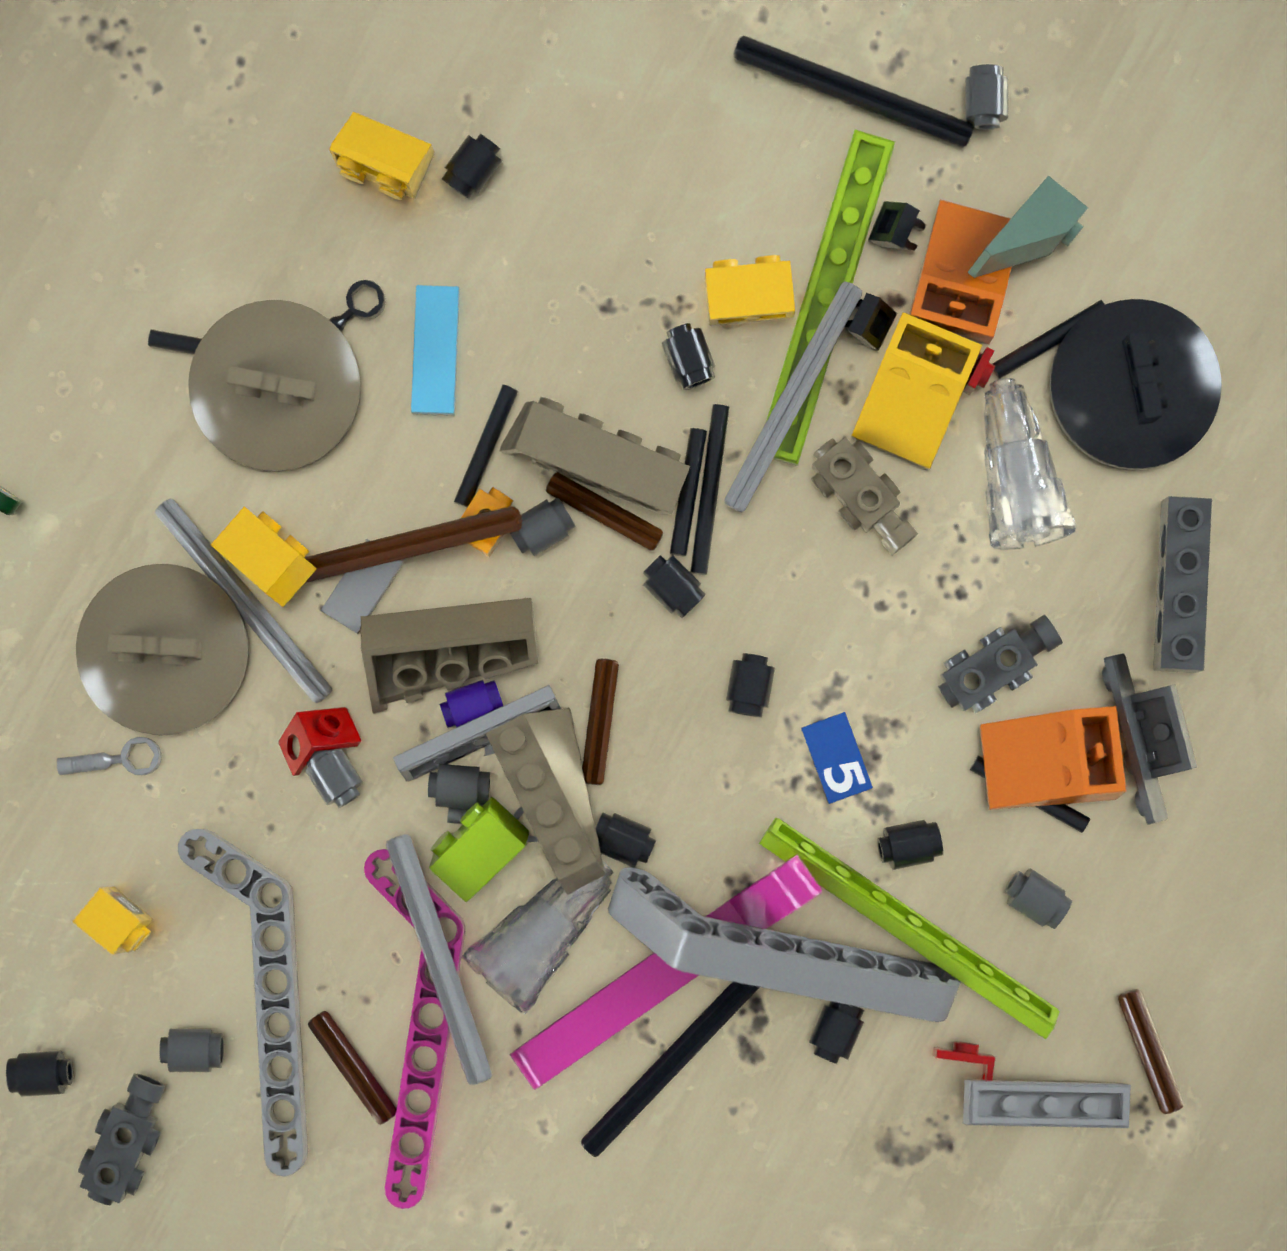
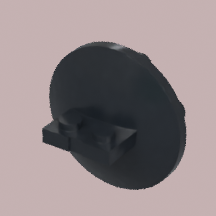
(1135, 384)

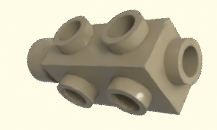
(854, 484)

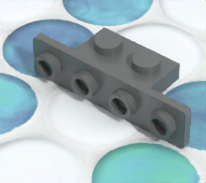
(1152, 733)

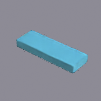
(435, 350)

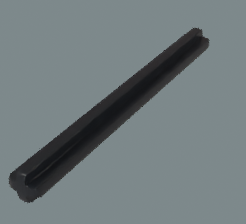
(853, 91)
(666, 1067)

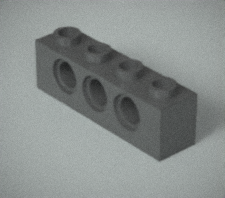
(1182, 584)

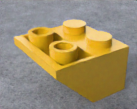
(381, 155)

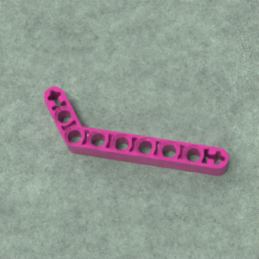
(654, 980)
(419, 1035)

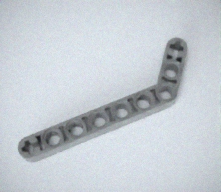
(777, 958)
(266, 1001)

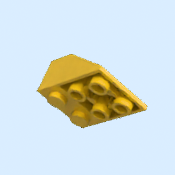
(916, 390)

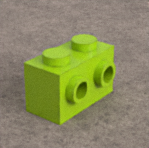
(478, 848)

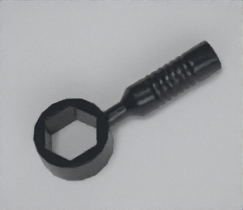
(339, 321)

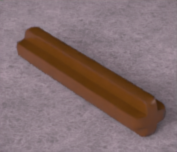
(604, 511)
(599, 721)
(1150, 1051)
(352, 1067)

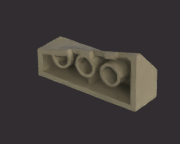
(597, 456)
(444, 647)
(549, 782)

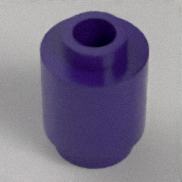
(470, 703)

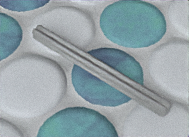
(793, 396)
(246, 603)
(439, 959)

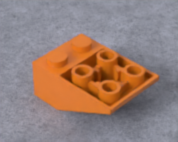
(945, 290)
(1053, 759)

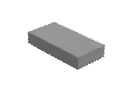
(360, 593)

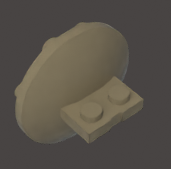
(274, 385)
(161, 649)

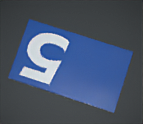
(837, 757)

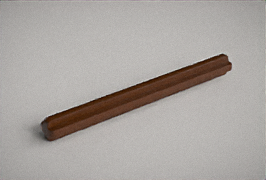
(415, 542)

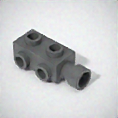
(988, 666)
(119, 1155)

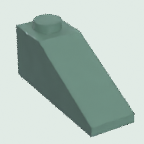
(1034, 230)

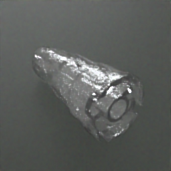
(1023, 488)
(535, 940)

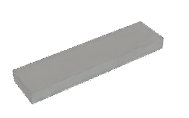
(469, 736)
(1046, 1104)

